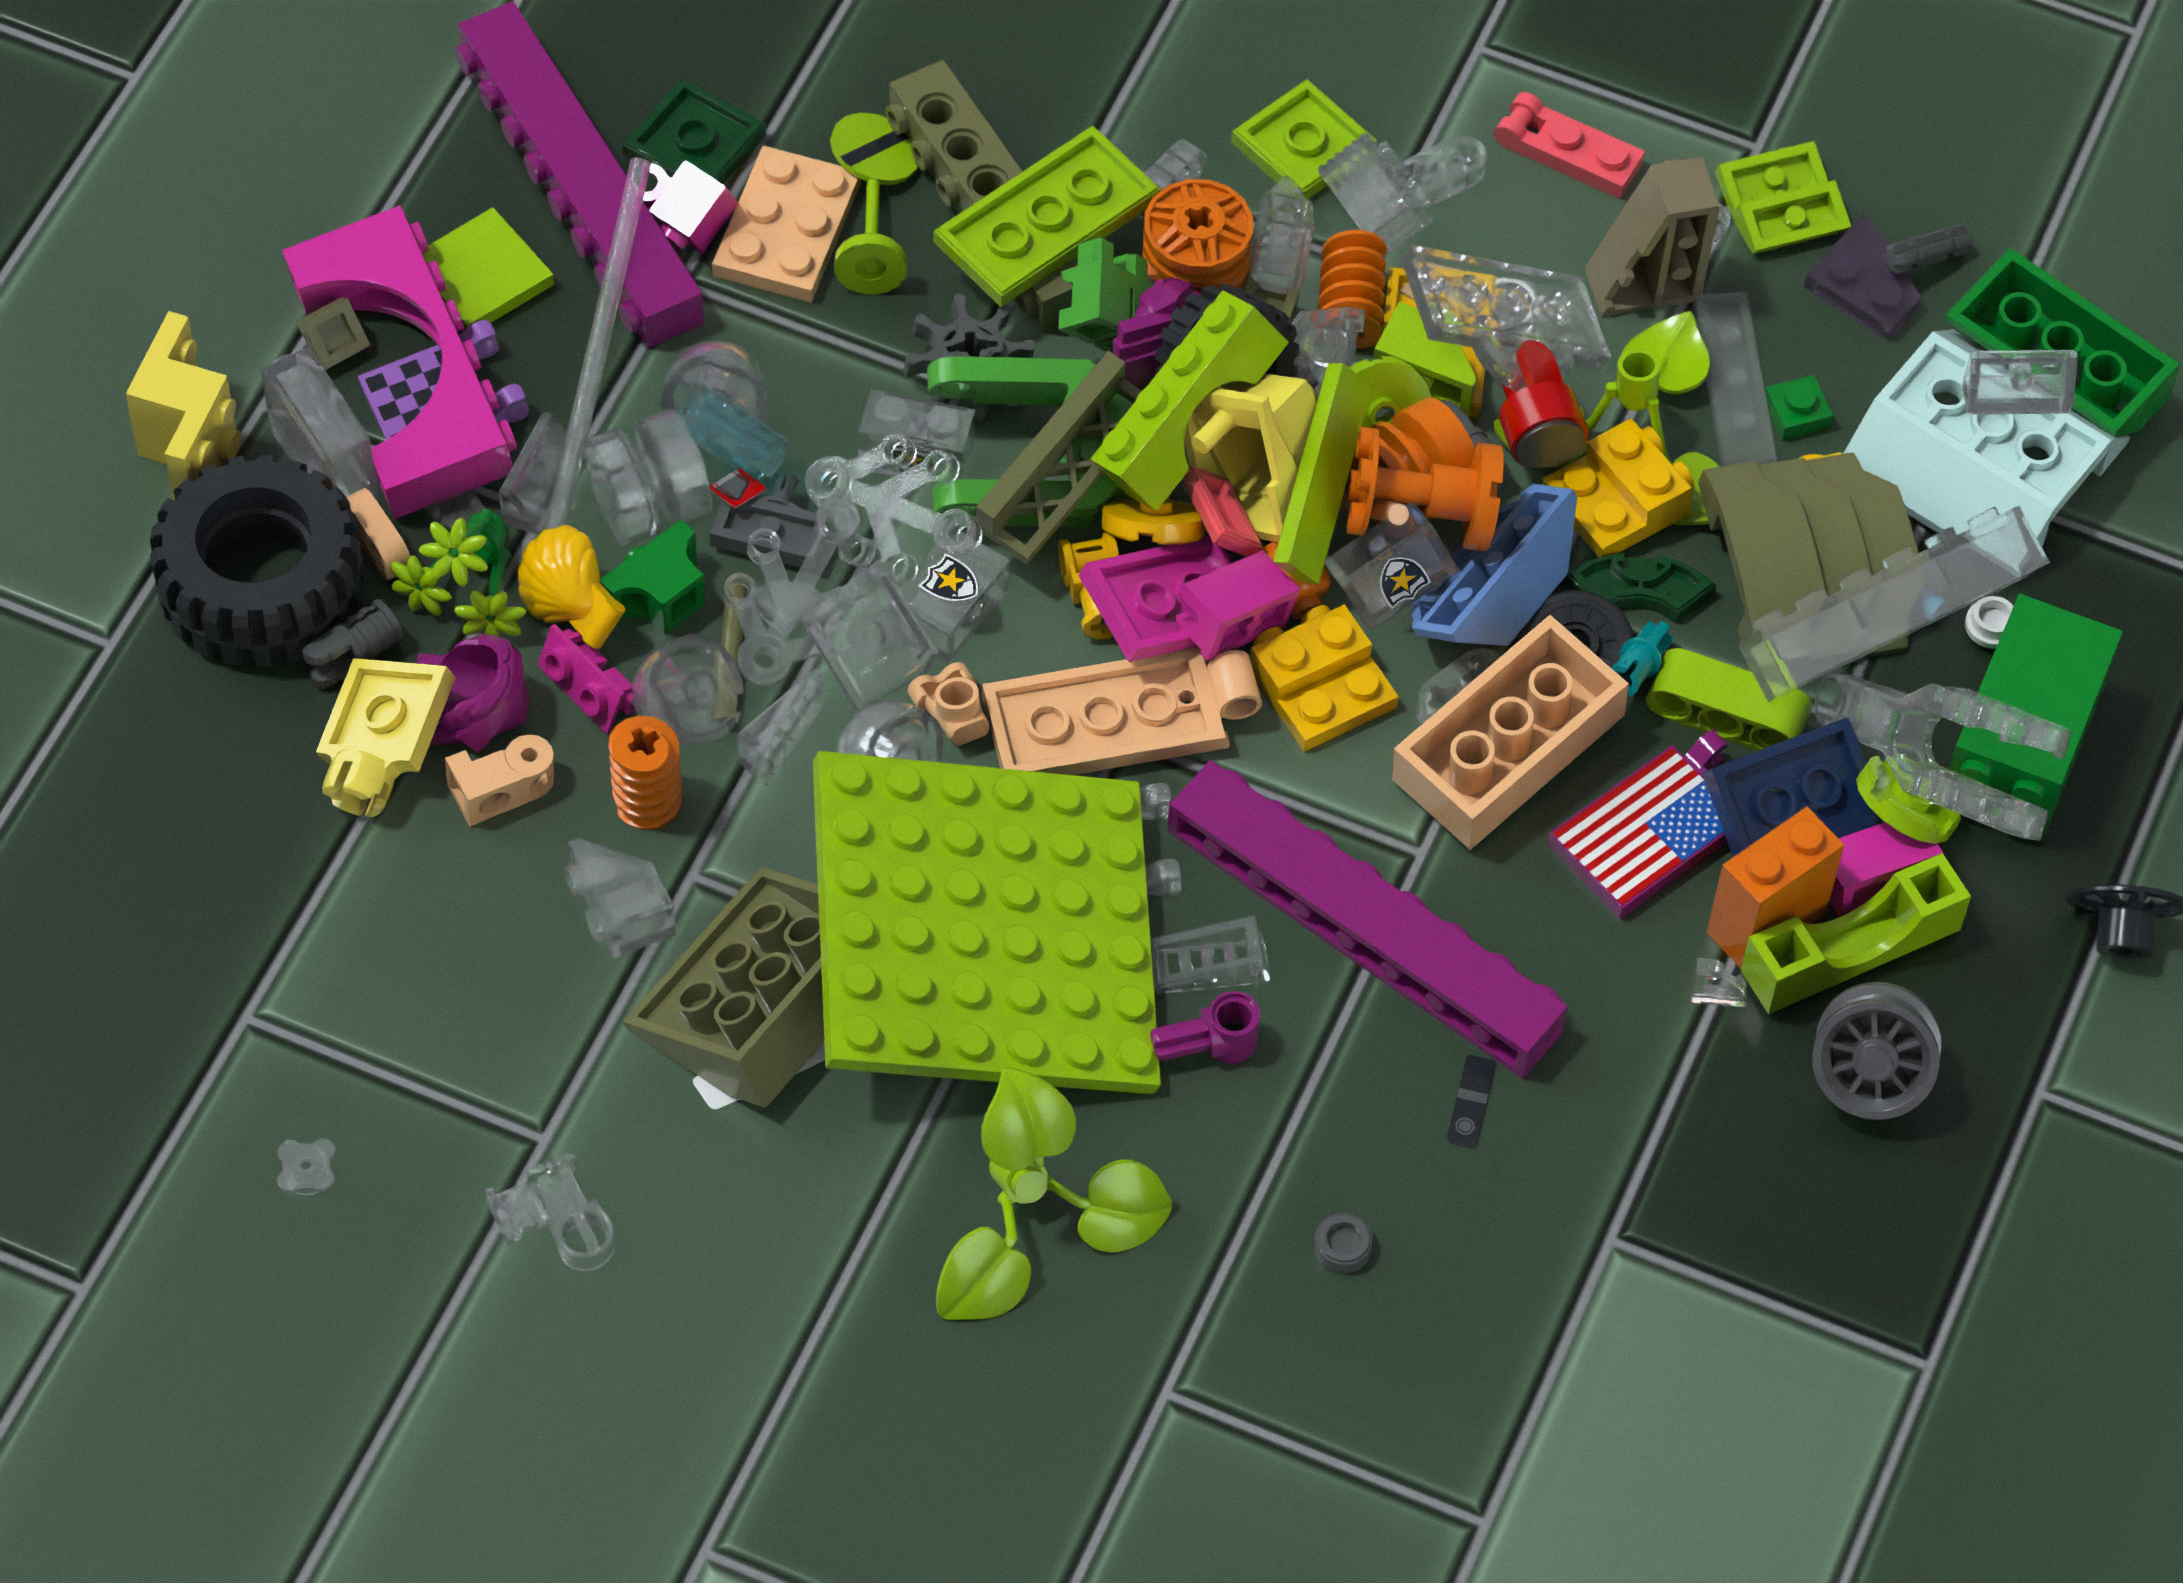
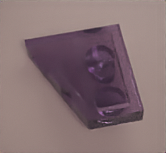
(1861, 285)

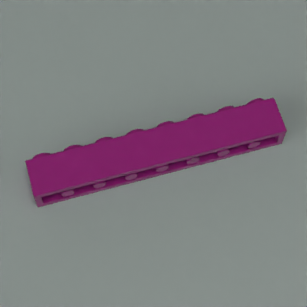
(576, 170)
(1367, 918)

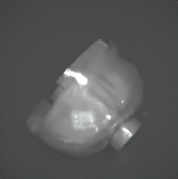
(722, 368)
(689, 688)
(893, 731)

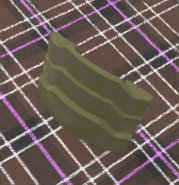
(1803, 529)

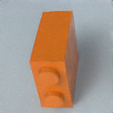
(1775, 880)

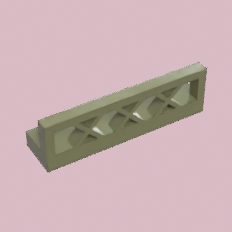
(1042, 458)

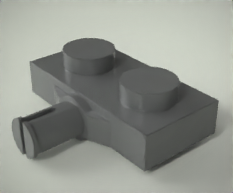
(776, 512)

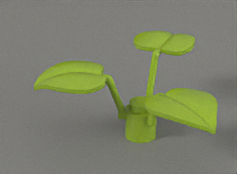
(1662, 358)
(1019, 1130)

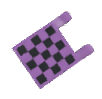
(405, 386)

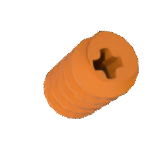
(1354, 278)
(645, 772)

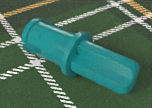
(1643, 655)

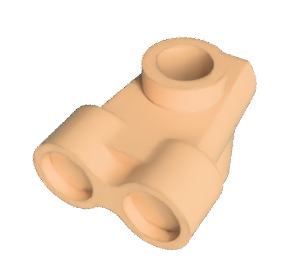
(953, 701)

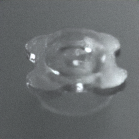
(310, 1180)

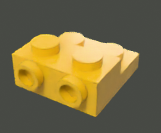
(1625, 488)
(1321, 676)

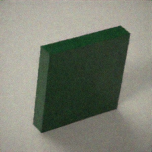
(695, 129)

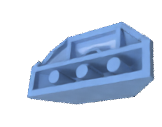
(1509, 582)

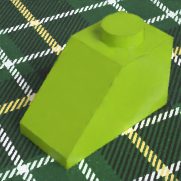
(1438, 363)

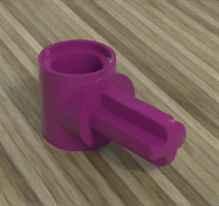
(1209, 1035)

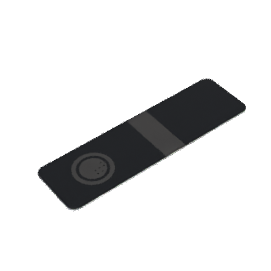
(1471, 1101)

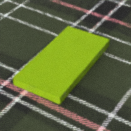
(1044, 214)

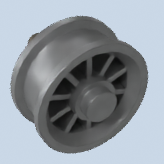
(1877, 1050)

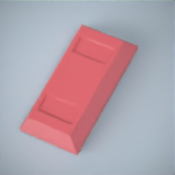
(1221, 512)

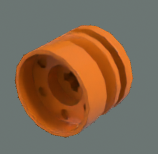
(1198, 235)
(1422, 436)

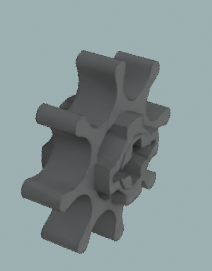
(964, 338)

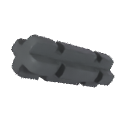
(1927, 249)

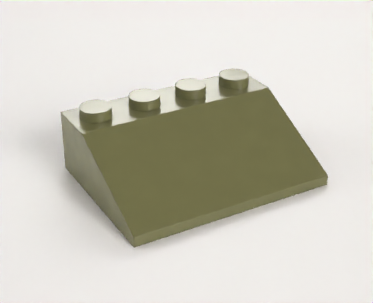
(745, 992)

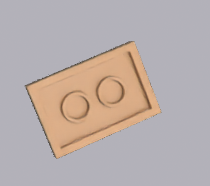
(786, 224)

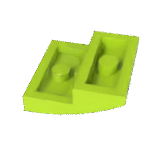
(1782, 198)

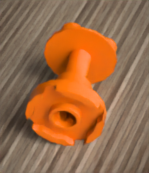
(1445, 492)

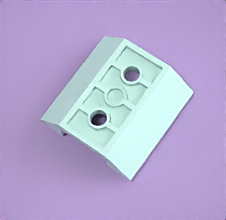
(1965, 463)

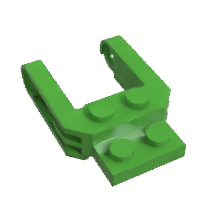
(1023, 383)

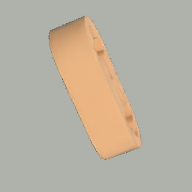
(377, 533)

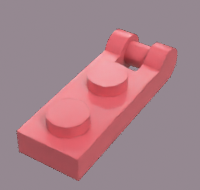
(1569, 146)

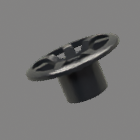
(2129, 924)

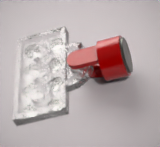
(1525, 332)

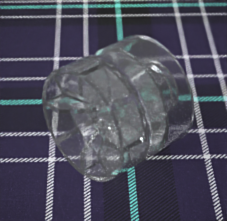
(657, 472)

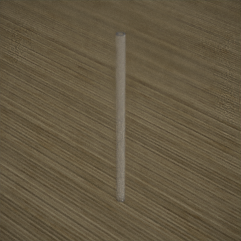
(598, 343)

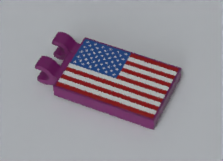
(1645, 828)

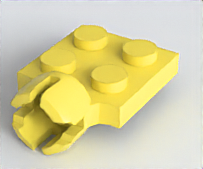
(380, 730)

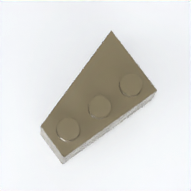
(1658, 242)

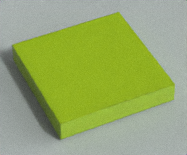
(1297, 136)
(487, 268)

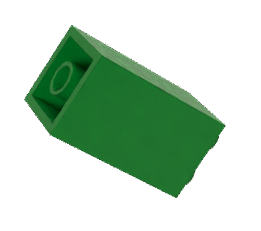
(2053, 669)

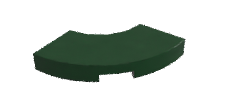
(1643, 583)

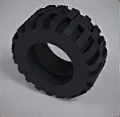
(244, 505)

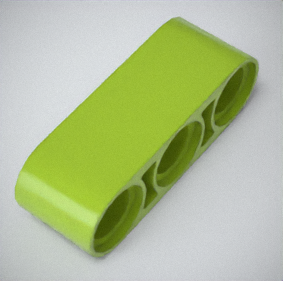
(1725, 699)

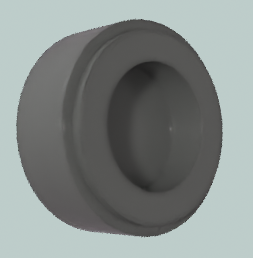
(1342, 1243)

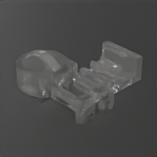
(560, 1203)

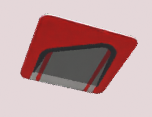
(737, 488)

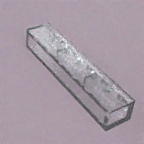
(1893, 602)

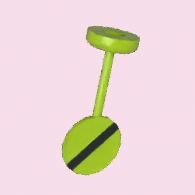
(878, 155)

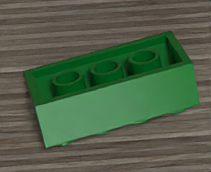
(2024, 308)

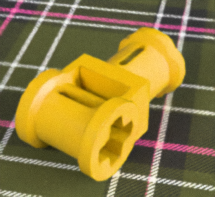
(1072, 560)

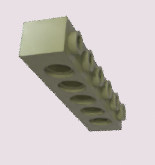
(966, 162)

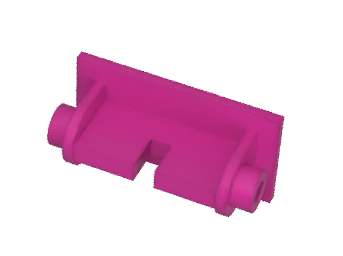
(579, 674)

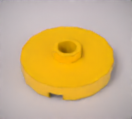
(1171, 524)

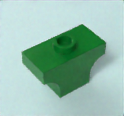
(660, 579)

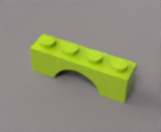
(1147, 445)
(1906, 914)

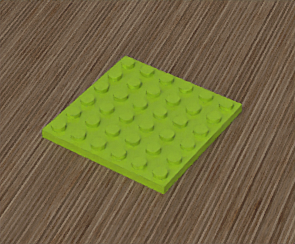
(983, 923)

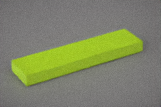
(1323, 473)

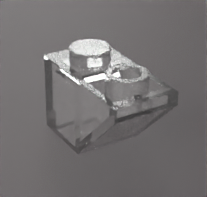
(623, 897)

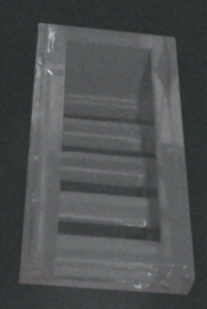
(777, 731)
(1211, 975)

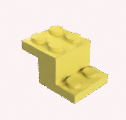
(179, 409)

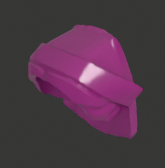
(1140, 335)
(487, 691)

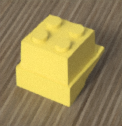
(1255, 442)

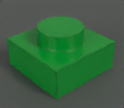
(1798, 407)

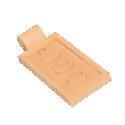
(1119, 711)

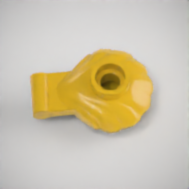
(563, 584)

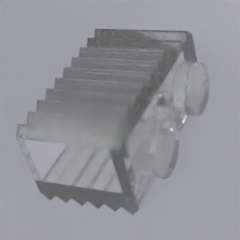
(1374, 192)
(1281, 241)

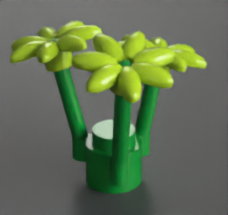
(466, 546)

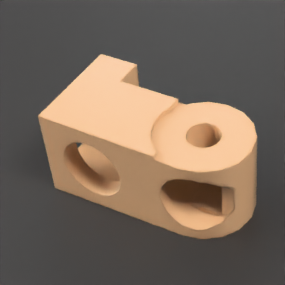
(501, 779)

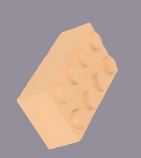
(1509, 731)

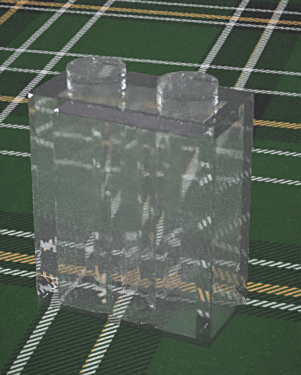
(317, 423)

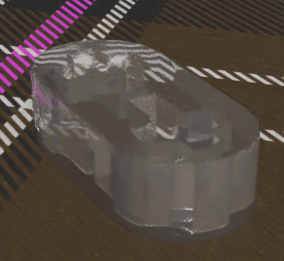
(1177, 164)
(1438, 167)
(1452, 680)

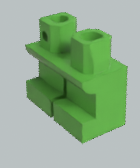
(1102, 292)

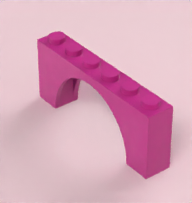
(455, 436)

